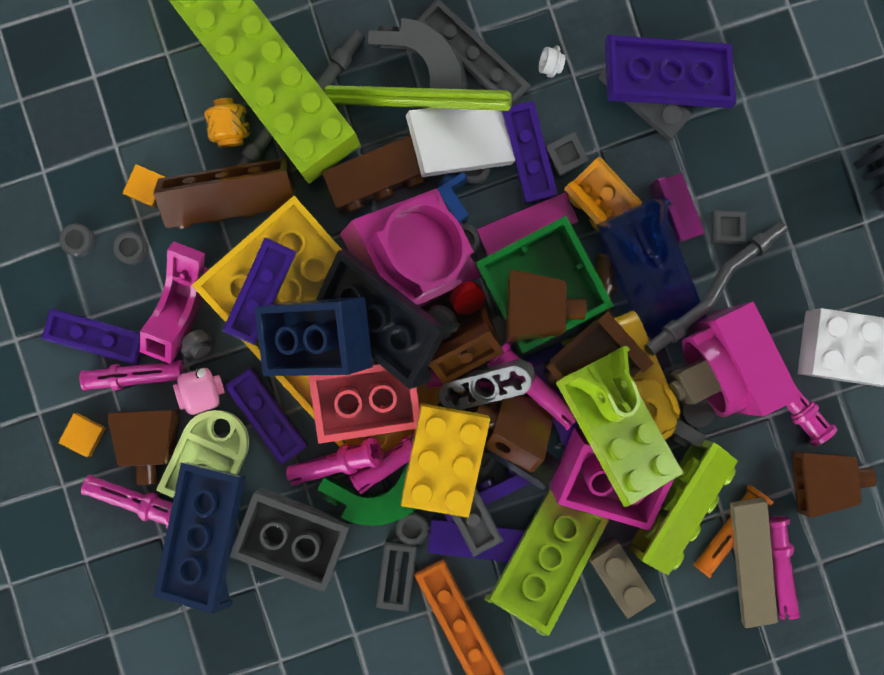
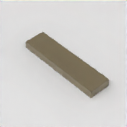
(754, 562)

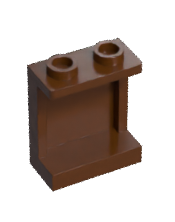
(593, 343)
(469, 346)

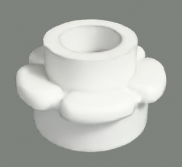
(551, 61)

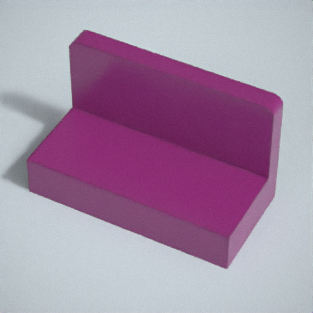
(682, 212)

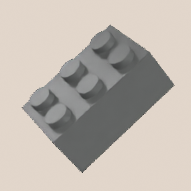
(291, 539)

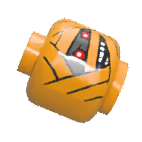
(227, 123)

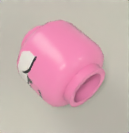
(198, 391)

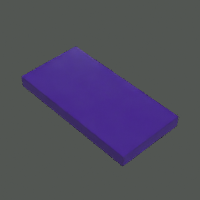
(669, 71)

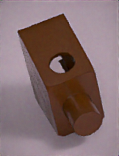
(538, 307)
(518, 431)
(144, 440)
(828, 482)

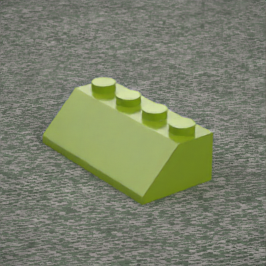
(685, 506)

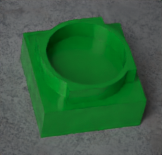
(549, 253)

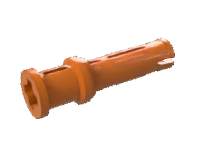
(707, 563)

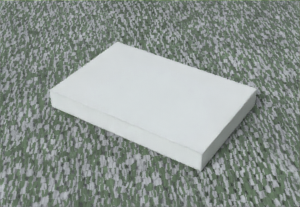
(459, 140)

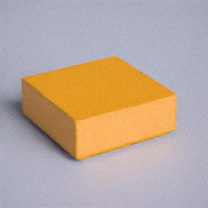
(142, 185)
(82, 435)

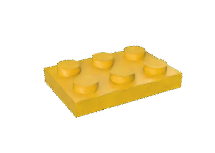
(445, 460)

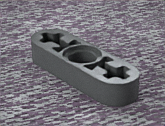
(496, 374)

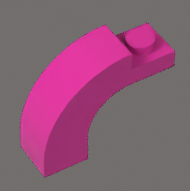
(177, 304)

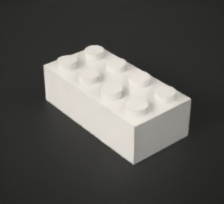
(843, 347)

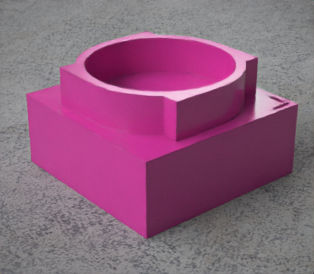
(414, 247)
(743, 361)

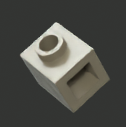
(694, 382)

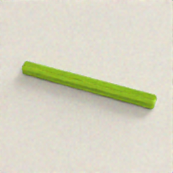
(420, 97)

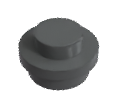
(196, 344)

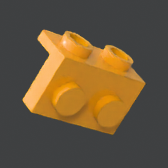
(600, 193)

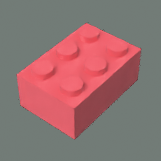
(362, 404)

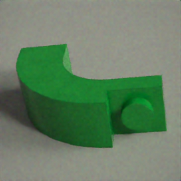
(367, 507)

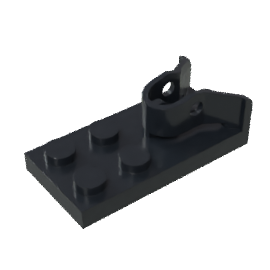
(399, 330)

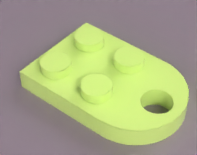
(204, 447)

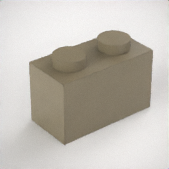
(620, 577)

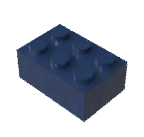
(314, 337)

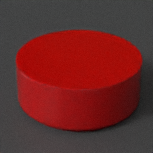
(467, 298)

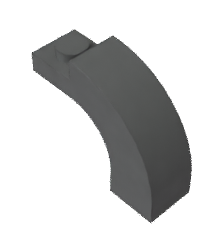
(441, 58)

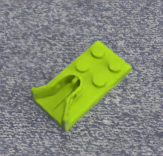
(619, 427)
(547, 564)

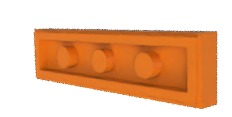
(457, 619)

